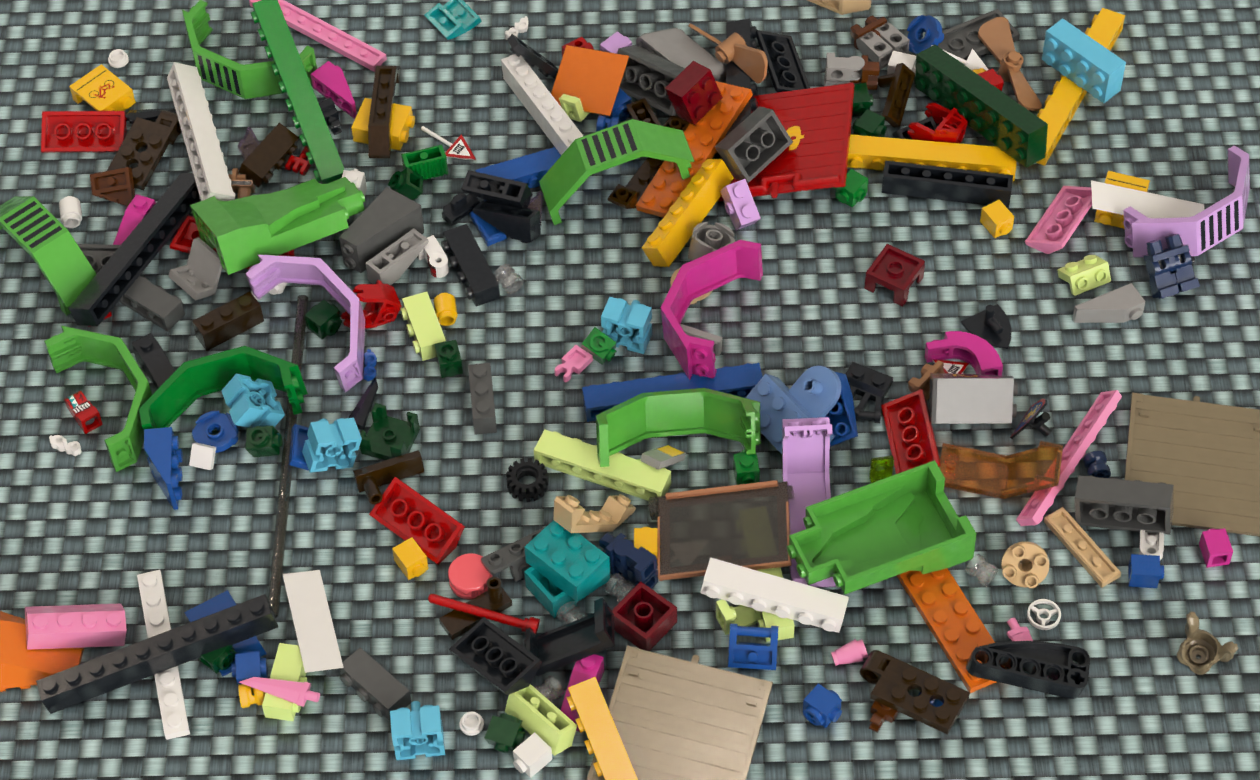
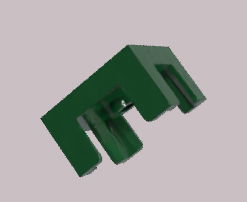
(388, 435)

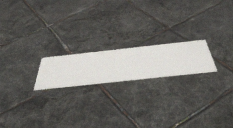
(1117, 198)
(312, 621)

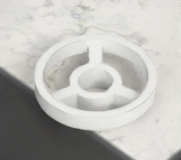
(1037, 612)

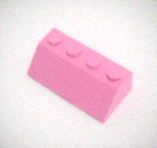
(75, 626)

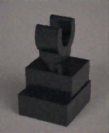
(331, 115)

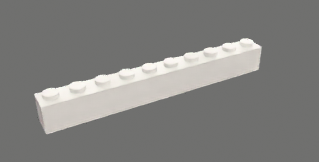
(199, 133)

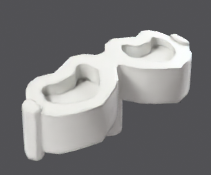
(519, 27)
(60, 443)

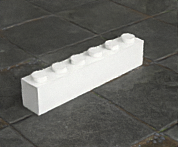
(774, 595)

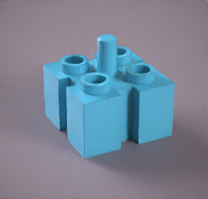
(627, 324)
(252, 402)
(331, 444)
(417, 731)

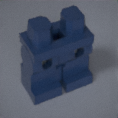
(1169, 267)
(629, 561)

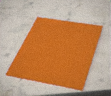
(591, 77)

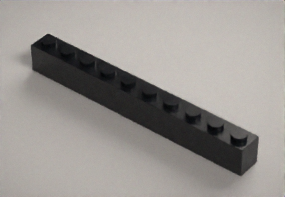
(136, 252)
(156, 654)

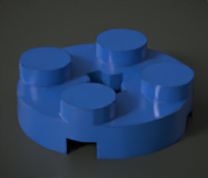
(932, 37)
(214, 420)

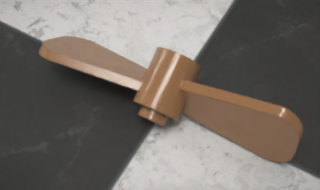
(998, 40)
(734, 49)

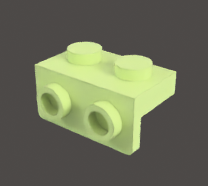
(1085, 274)

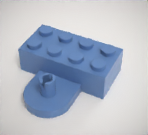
(809, 397)

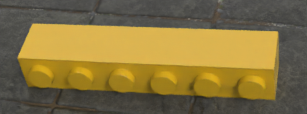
(687, 212)
(600, 730)

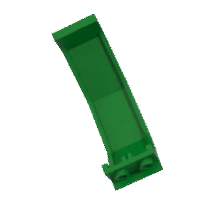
(211, 375)

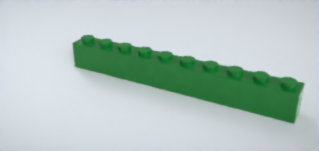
(298, 91)

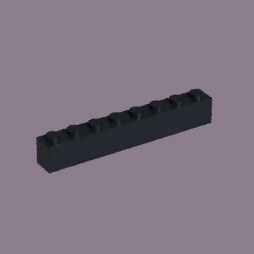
(737, 76)

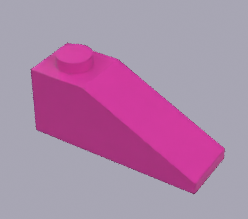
(331, 83)
(132, 217)
(583, 670)

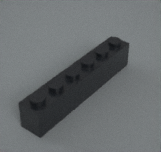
(946, 183)

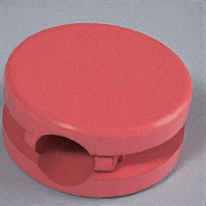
(468, 576)

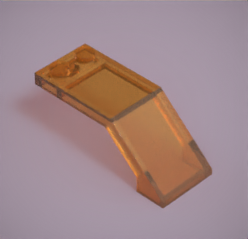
(1001, 474)

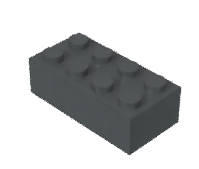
(648, 76)
(1124, 504)

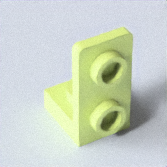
(573, 107)
(739, 615)

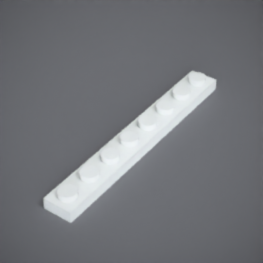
(168, 681)

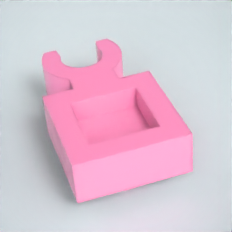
(574, 361)

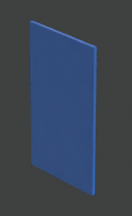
(215, 605)

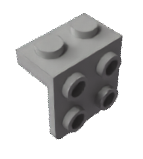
(201, 273)

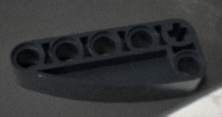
(1039, 660)

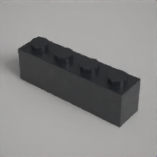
(471, 265)

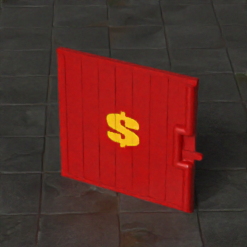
(820, 133)

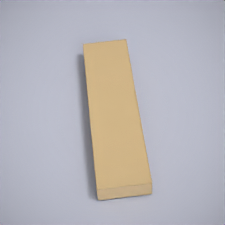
(1082, 547)

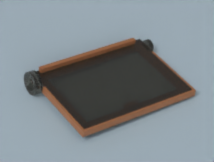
(727, 523)

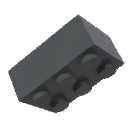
(753, 144)

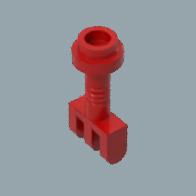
(299, 163)

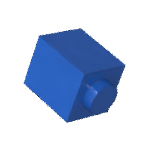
(1144, 571)

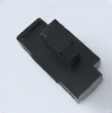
(459, 207)

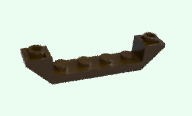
(381, 111)
(629, 195)

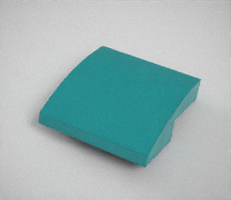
(453, 18)

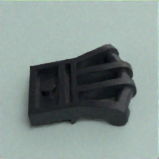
(869, 385)

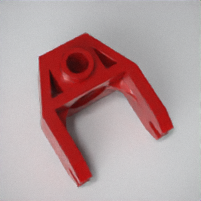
(950, 128)
(381, 304)

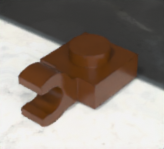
(880, 714)

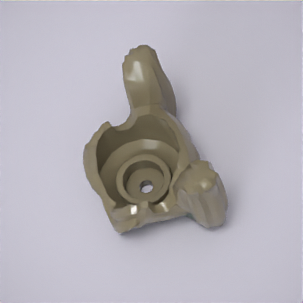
(1203, 644)

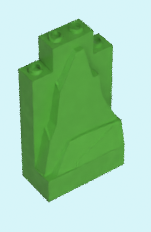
(275, 220)
(883, 532)

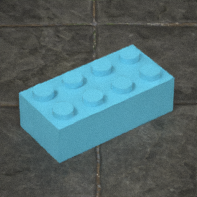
(1083, 60)

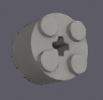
(708, 239)

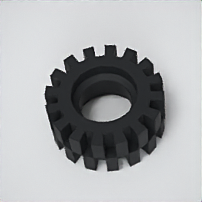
(527, 490)

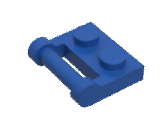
(753, 654)

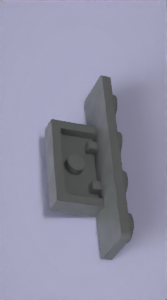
(510, 556)

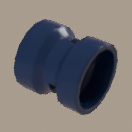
(1096, 464)

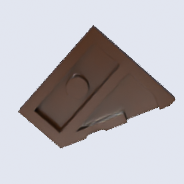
(114, 185)

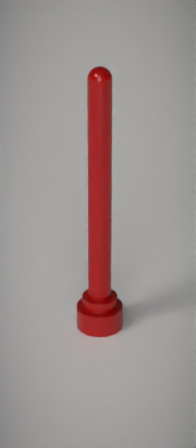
(488, 614)

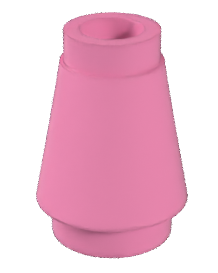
(850, 653)

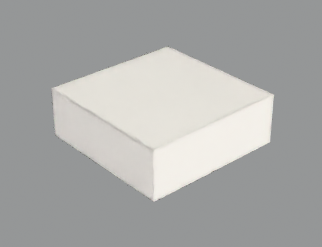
(202, 456)

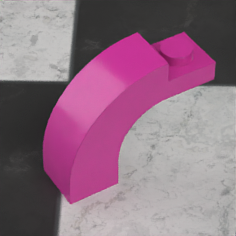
(967, 348)

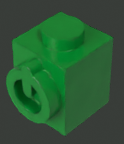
(855, 188)
(599, 346)
(745, 468)

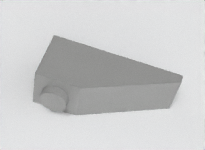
(396, 258)
(1113, 307)

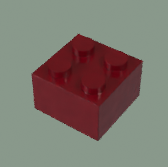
(693, 92)
(644, 617)

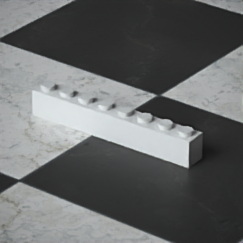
(539, 102)

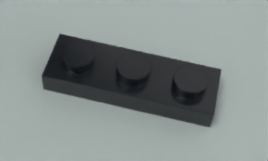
(532, 57)

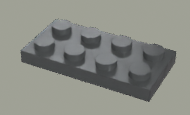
(964, 37)

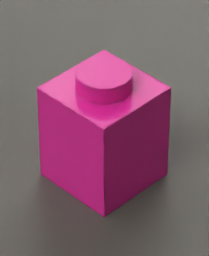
(1215, 547)

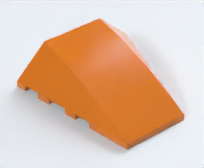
(23, 666)

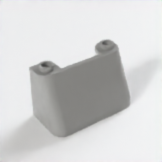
(681, 49)

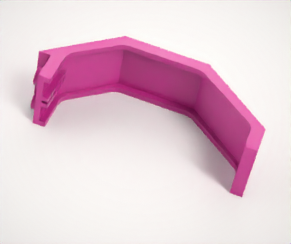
(695, 279)

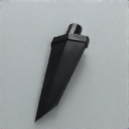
(147, 114)
(364, 405)

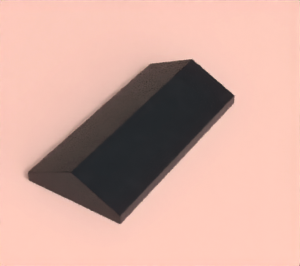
(783, 61)
(497, 657)

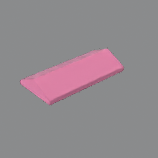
(1060, 219)

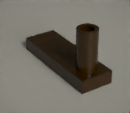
(900, 87)
(382, 473)
(495, 599)

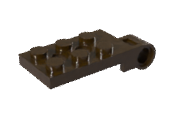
(155, 137)
(896, 678)

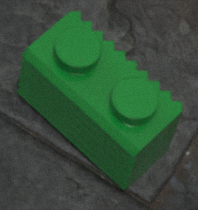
(427, 162)

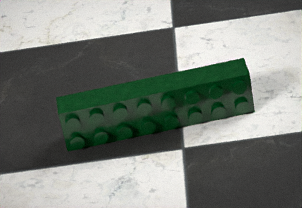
(982, 105)

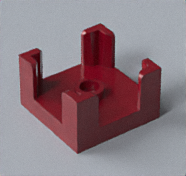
(896, 272)

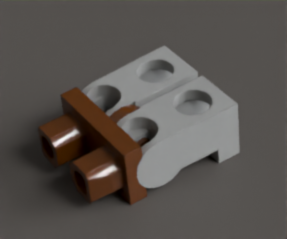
(879, 40)
(852, 69)

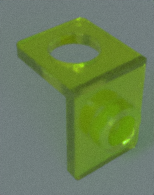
(881, 468)

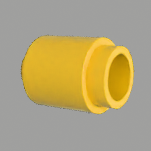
(445, 309)

